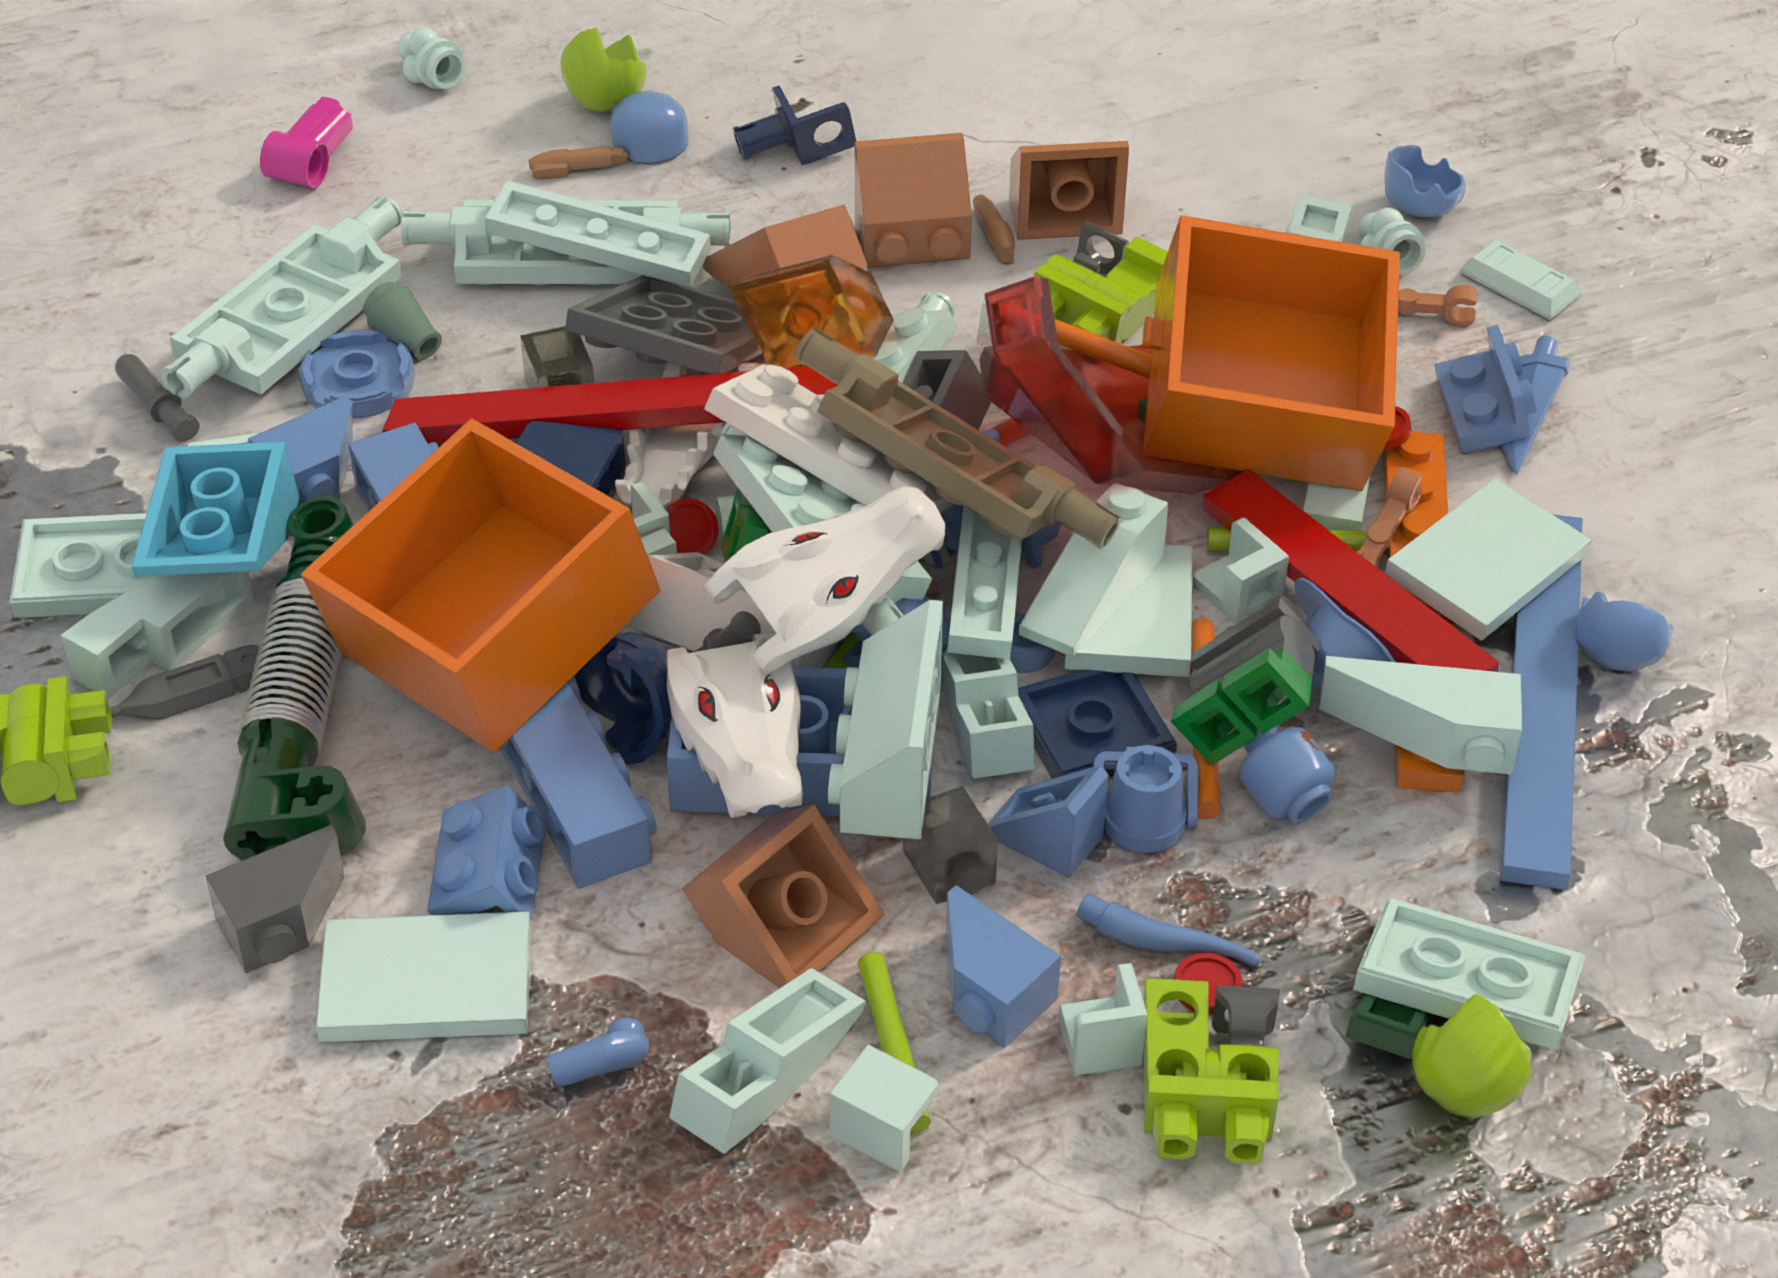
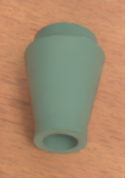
(399, 316)

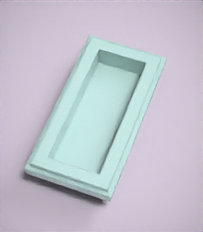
(1522, 279)

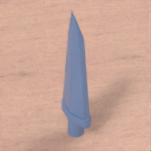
(1545, 376)

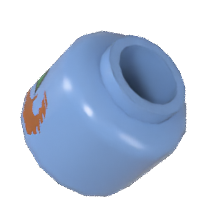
(1287, 774)

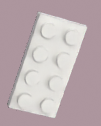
(785, 418)

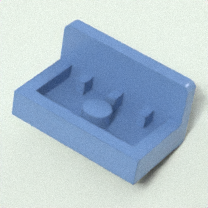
(487, 855)

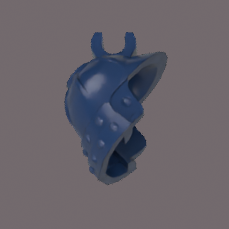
(630, 688)

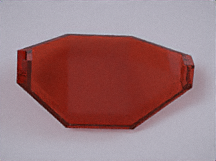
(1071, 399)

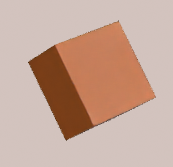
(1272, 353)
(483, 583)

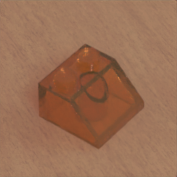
(811, 295)

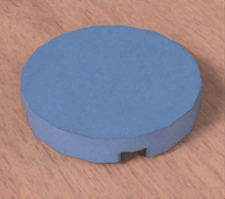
(359, 367)

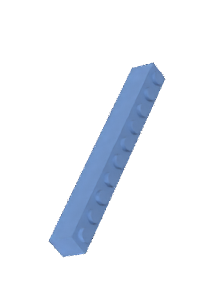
(561, 747)

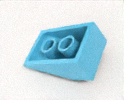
(217, 509)

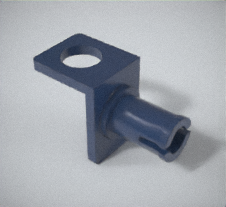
(795, 132)

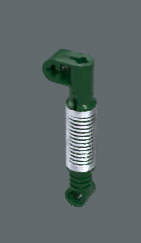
(292, 685)

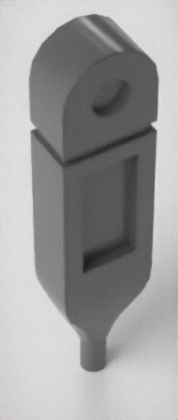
(191, 685)

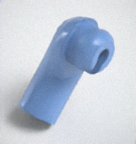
(618, 1050)

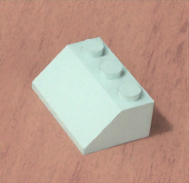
(890, 728)

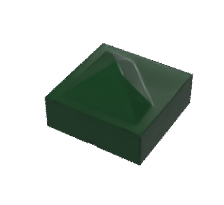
(1386, 1025)

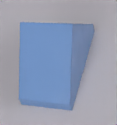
(1055, 819)

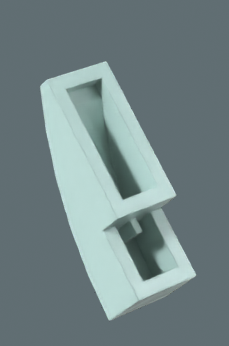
(152, 624)
(987, 714)
(763, 1059)

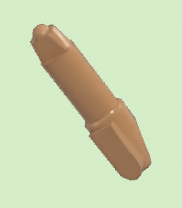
(563, 161)
(996, 229)

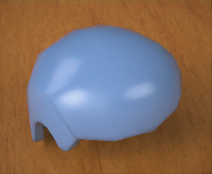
(649, 126)
(1421, 187)
(1622, 633)

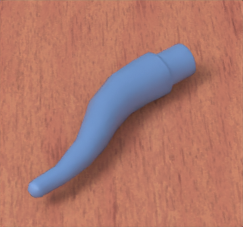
(1149, 934)

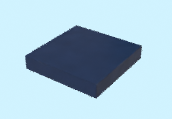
(1089, 715)

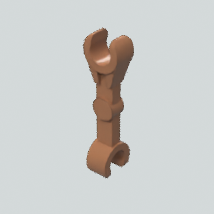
(1411, 301)
(1401, 496)

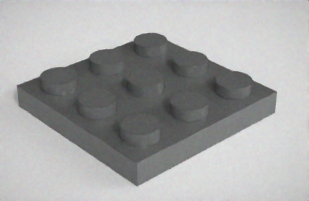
(667, 325)

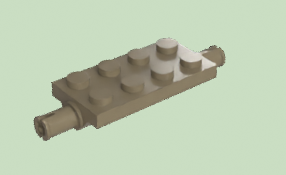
(947, 451)

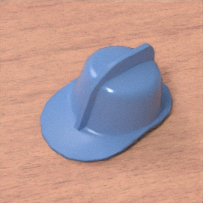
(1336, 631)

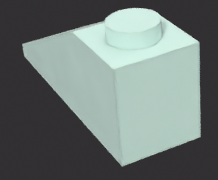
(1093, 581)
(1434, 711)

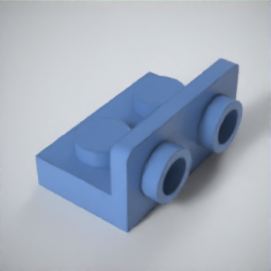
(1485, 396)

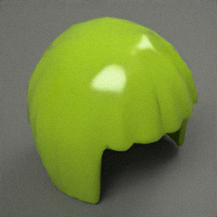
(601, 75)
(1472, 1061)

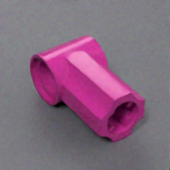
(305, 150)

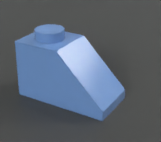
(316, 447)
(996, 970)

